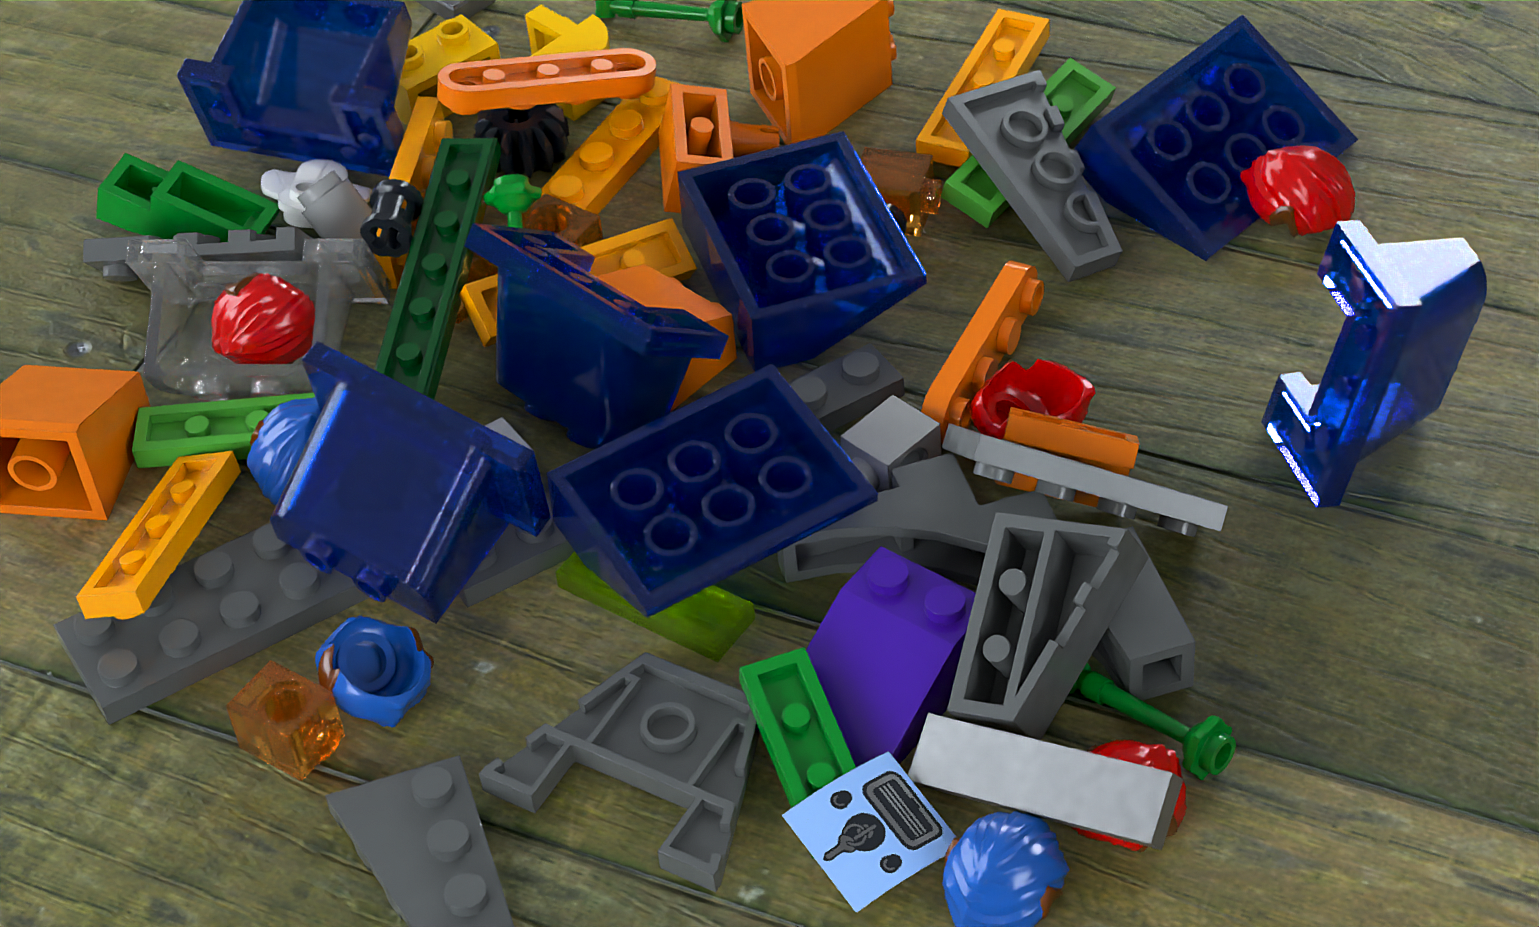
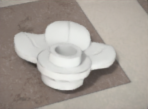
(289, 185)

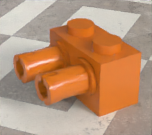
(700, 133)

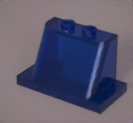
(306, 81)
(578, 343)
(1392, 361)
(401, 488)

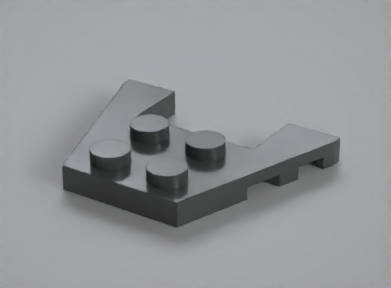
(661, 734)

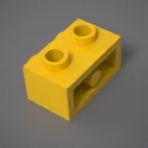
(448, 43)

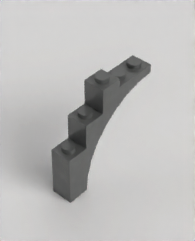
(941, 527)

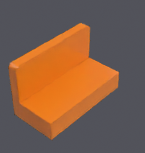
(1071, 440)

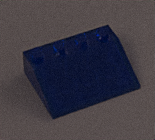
(1188, 134)
(797, 246)
(705, 492)

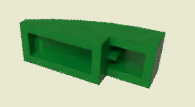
(178, 201)

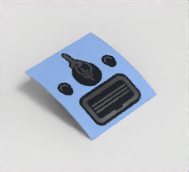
(870, 830)

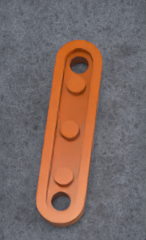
(545, 80)
(984, 342)

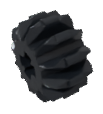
(527, 138)

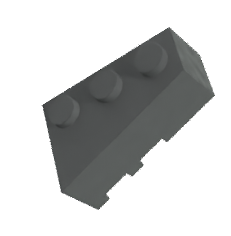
(1038, 618)

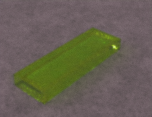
(703, 622)

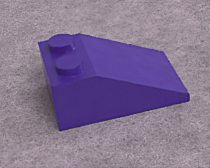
(890, 653)

